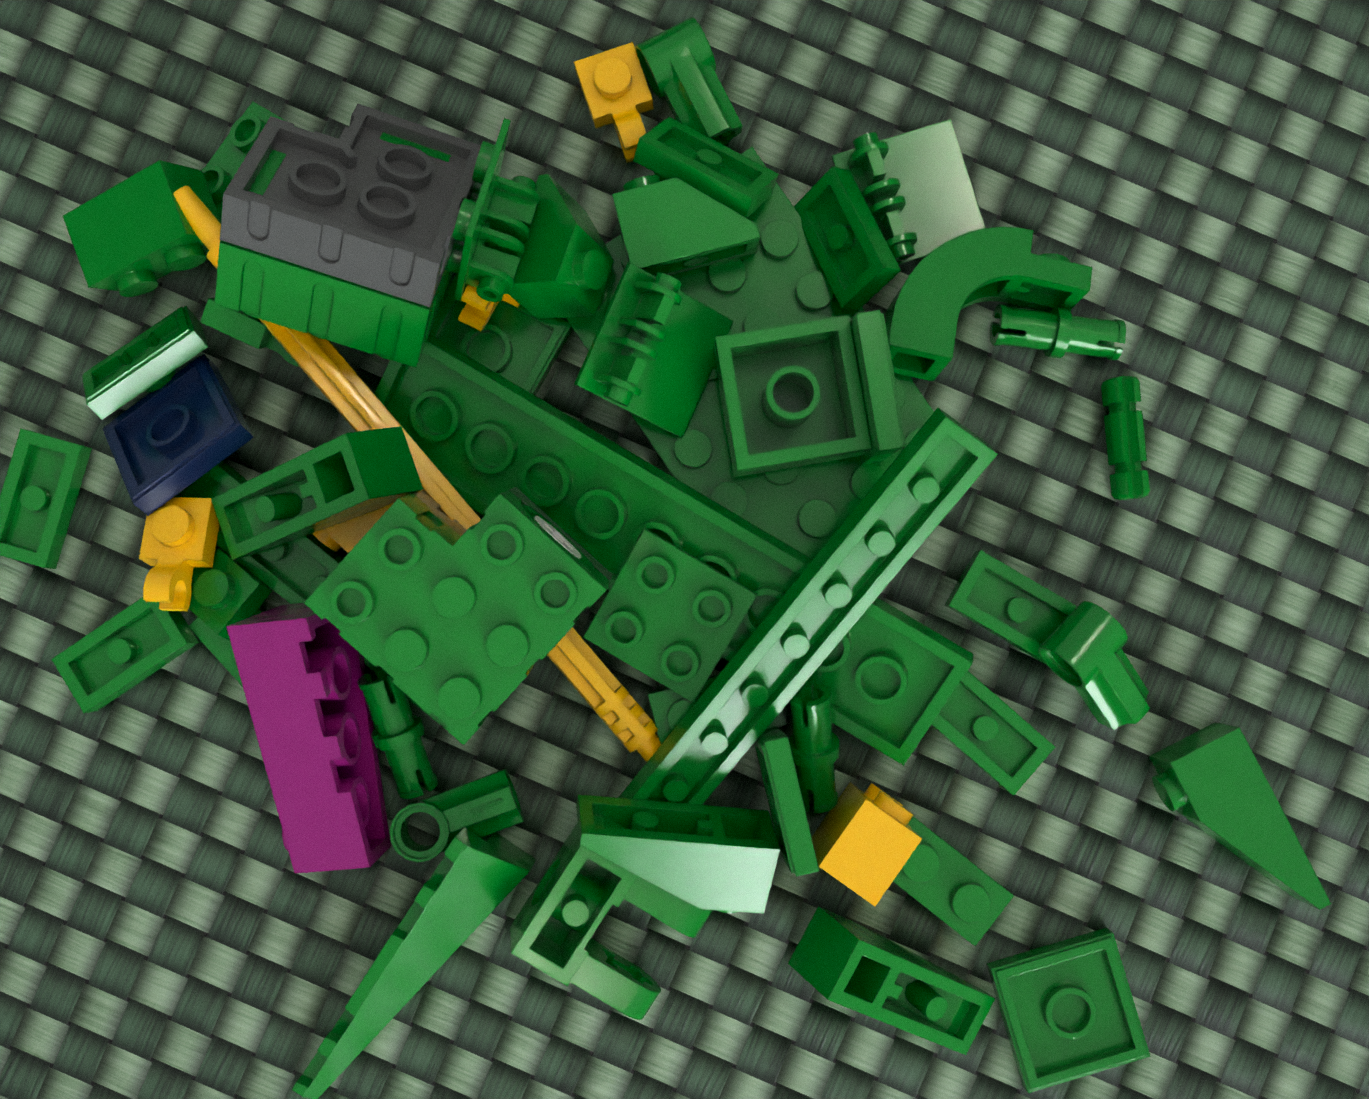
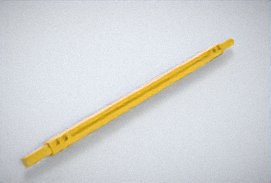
(366, 412)

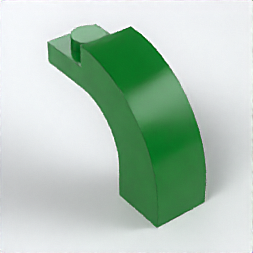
(968, 271)

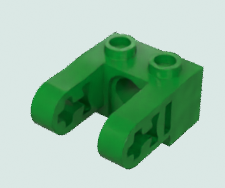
(568, 907)

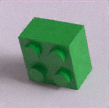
(791, 395)

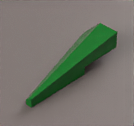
(444, 914)

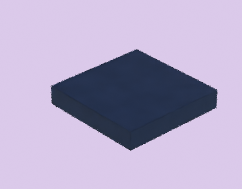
(176, 434)

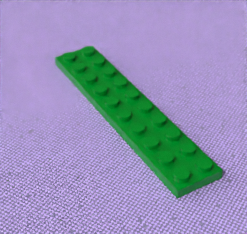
(495, 436)

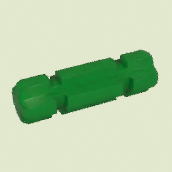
(1125, 438)

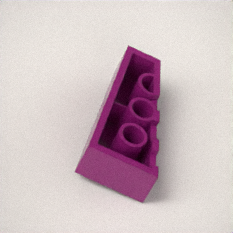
(313, 737)

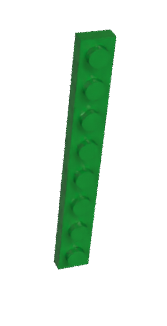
(816, 612)

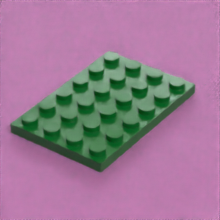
(758, 292)

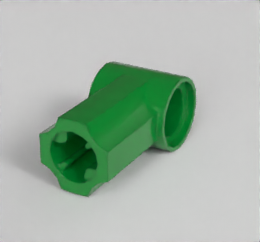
(683, 72)
(1091, 658)
(478, 805)

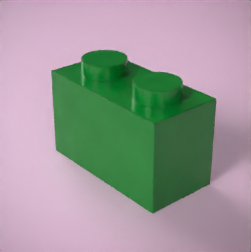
(138, 230)

